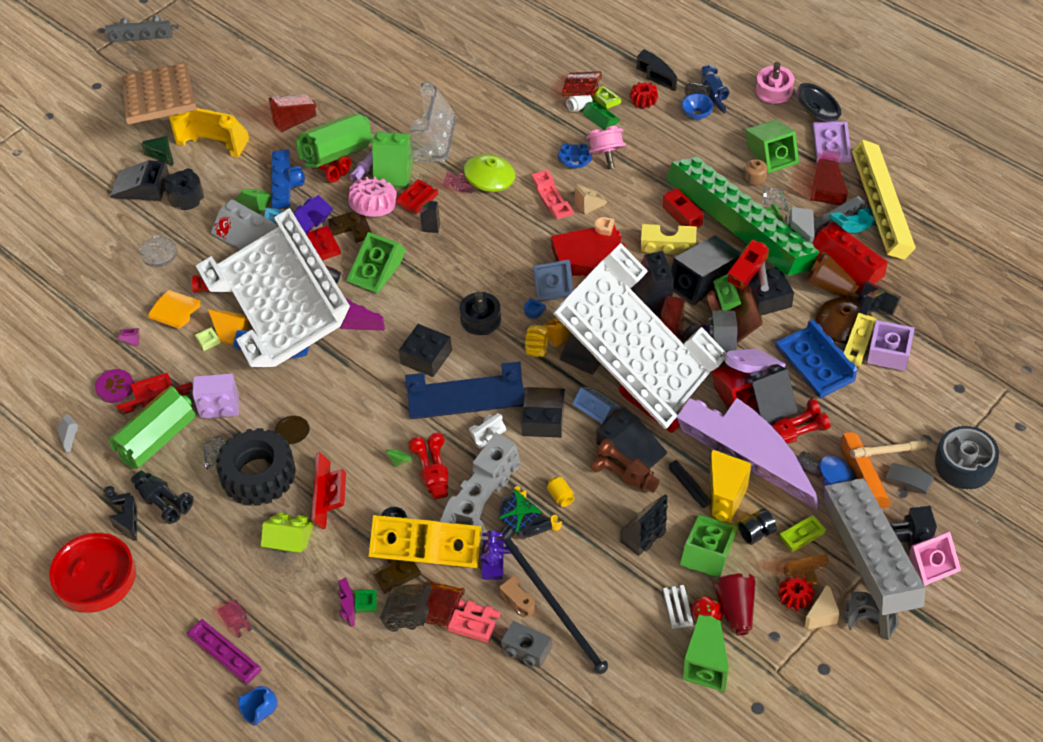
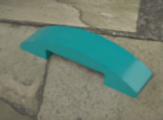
(856, 223)

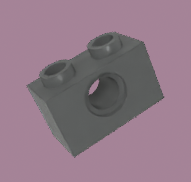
(520, 635)

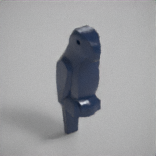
(718, 91)

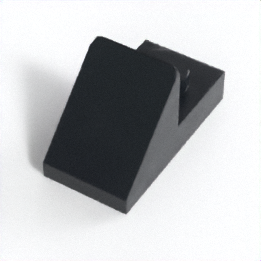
(127, 521)

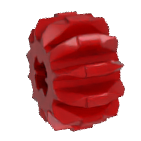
(644, 94)
(796, 593)

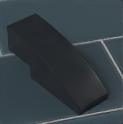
(656, 69)

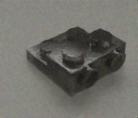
(406, 607)

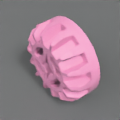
(372, 197)

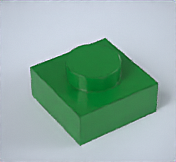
(366, 600)

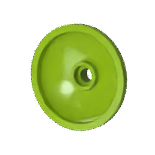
(489, 172)

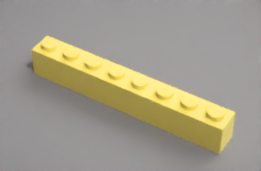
(883, 200)

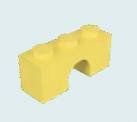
(654, 241)

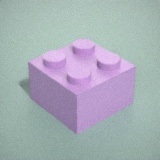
(890, 345)
(216, 396)

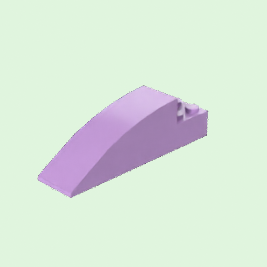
(751, 439)

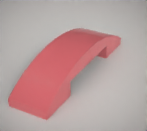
(550, 196)

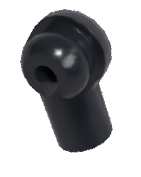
(113, 497)

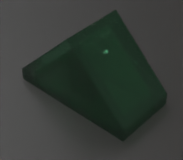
(158, 149)

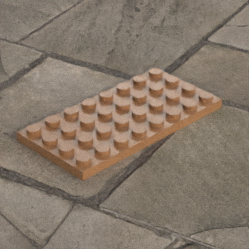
(157, 93)

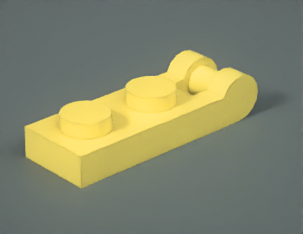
(860, 338)

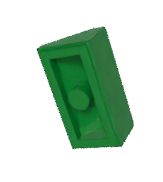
(600, 115)

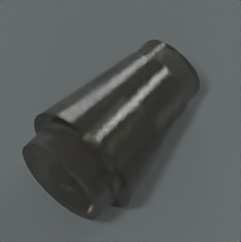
(697, 88)
(809, 464)

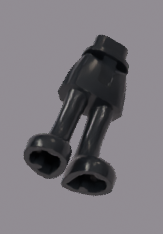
(153, 488)

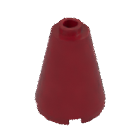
(737, 601)

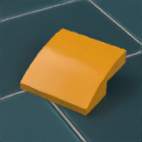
(174, 309)

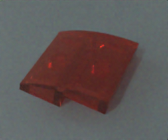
(582, 83)

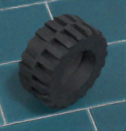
(249, 447)

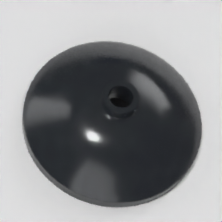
(818, 102)

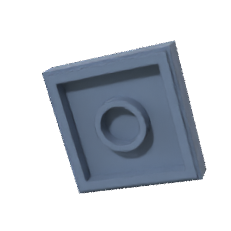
(553, 280)

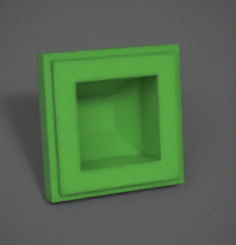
(398, 457)

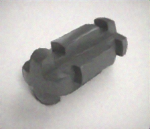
(689, 331)

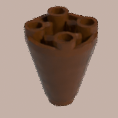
(831, 277)

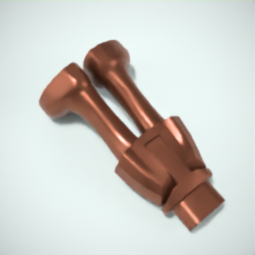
(635, 474)

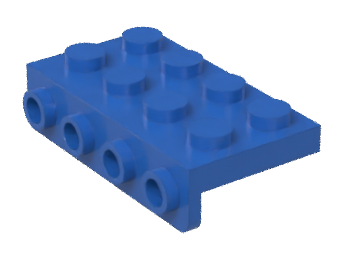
(817, 359)

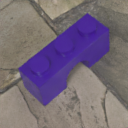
(312, 213)

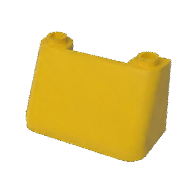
(210, 125)

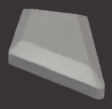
(67, 431)

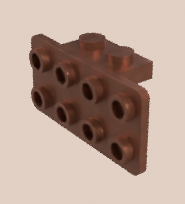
(747, 312)

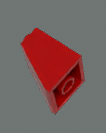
(731, 385)

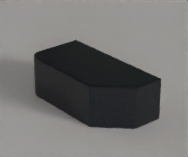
(430, 217)

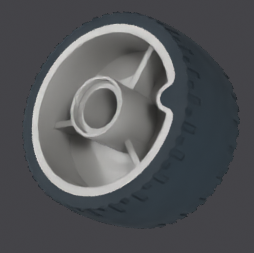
(966, 457)

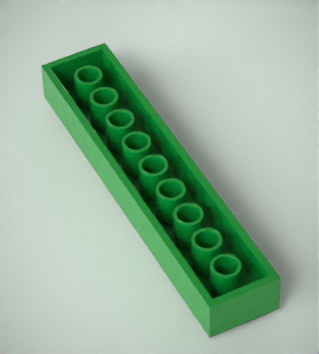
(742, 215)

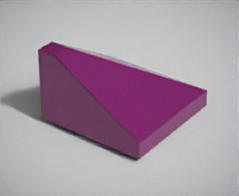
(130, 336)

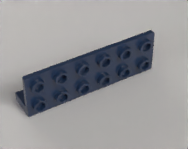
(465, 395)

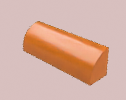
(864, 468)

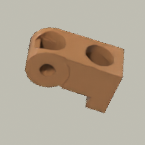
(516, 598)

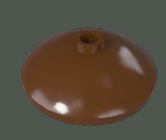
(838, 318)

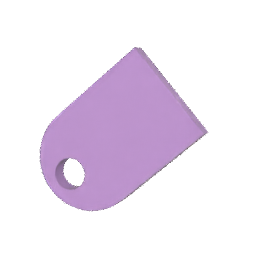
(750, 360)

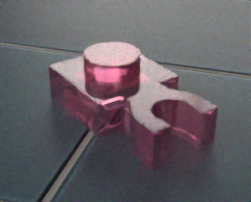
(459, 182)
(234, 615)

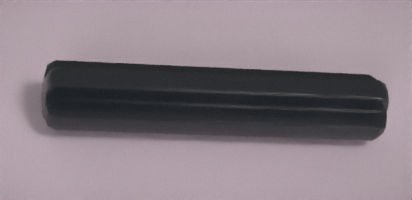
(689, 484)

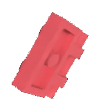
(471, 625)

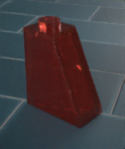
(291, 110)
(829, 184)
(673, 314)

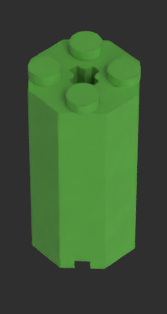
(334, 140)
(152, 427)

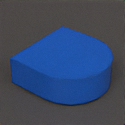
(534, 308)

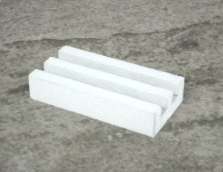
(675, 591)

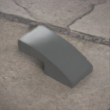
(912, 478)

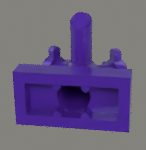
(493, 556)

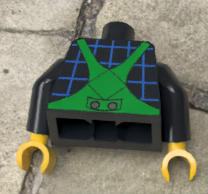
(524, 517)

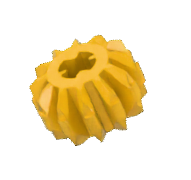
(536, 341)

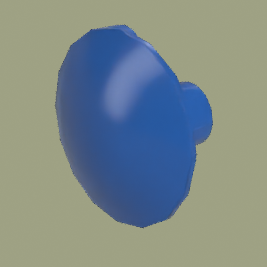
(574, 155)
(835, 470)

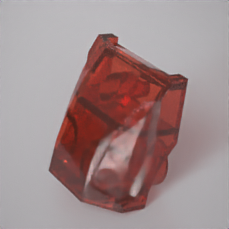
(442, 603)

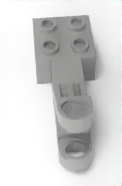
(491, 473)

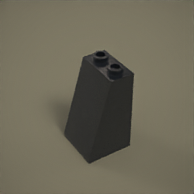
(700, 266)
(655, 283)
(579, 356)

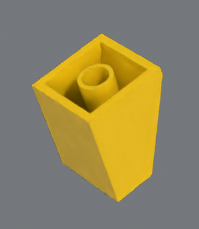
(728, 485)

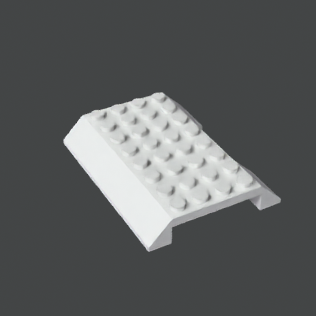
(280, 291)
(634, 340)

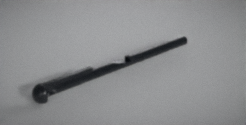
(600, 667)

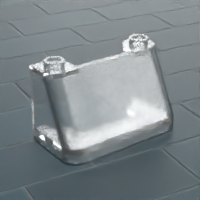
(434, 133)

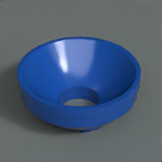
(697, 102)

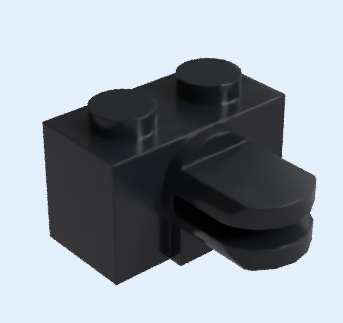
(916, 526)

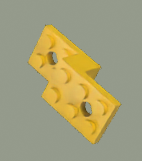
(425, 541)

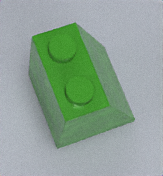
(773, 144)
(392, 158)
(706, 655)

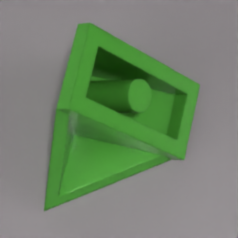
(254, 199)

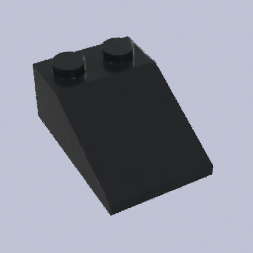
(543, 412)
(631, 438)

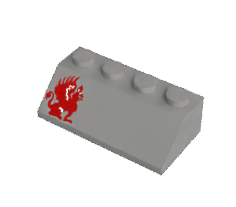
(240, 225)

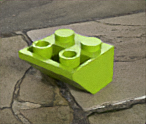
(287, 532)

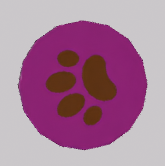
(114, 385)

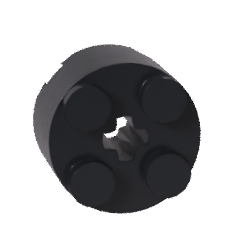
(184, 189)

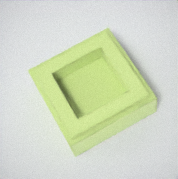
(207, 339)

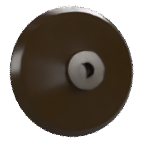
(293, 429)

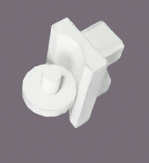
(484, 432)

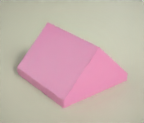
(934, 558)

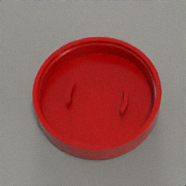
(92, 572)

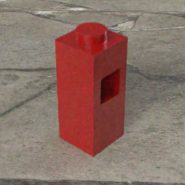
(682, 209)
(748, 264)

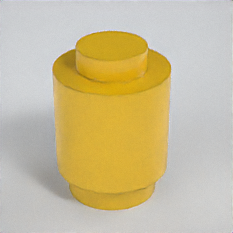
(560, 491)

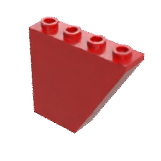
(584, 248)

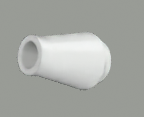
(576, 103)

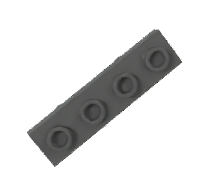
(138, 31)

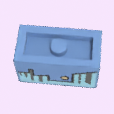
(594, 404)

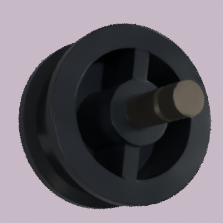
(480, 313)

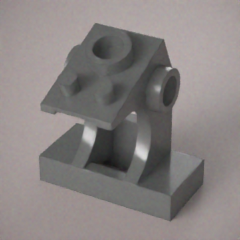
(864, 602)

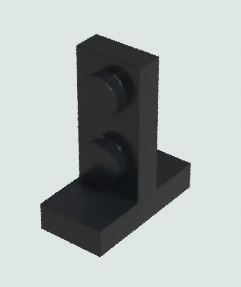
(876, 297)

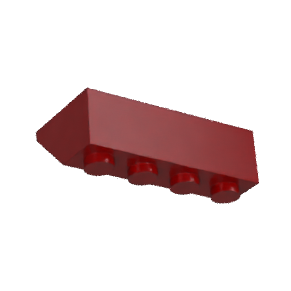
(851, 254)

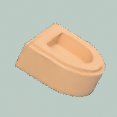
(604, 225)

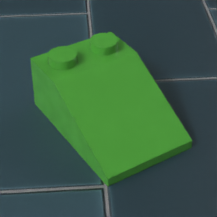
(376, 262)
(708, 546)

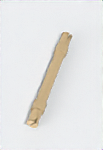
(868, 451)

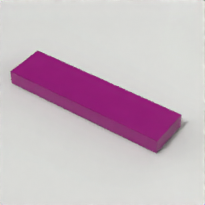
(224, 652)

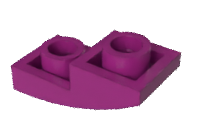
(347, 609)

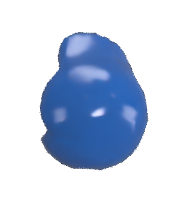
(257, 704)

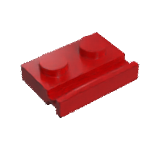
(416, 196)

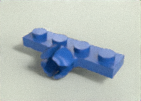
(284, 178)

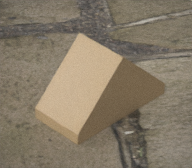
(588, 199)
(823, 611)

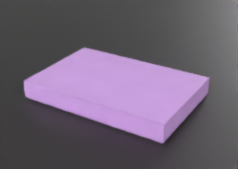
(832, 137)

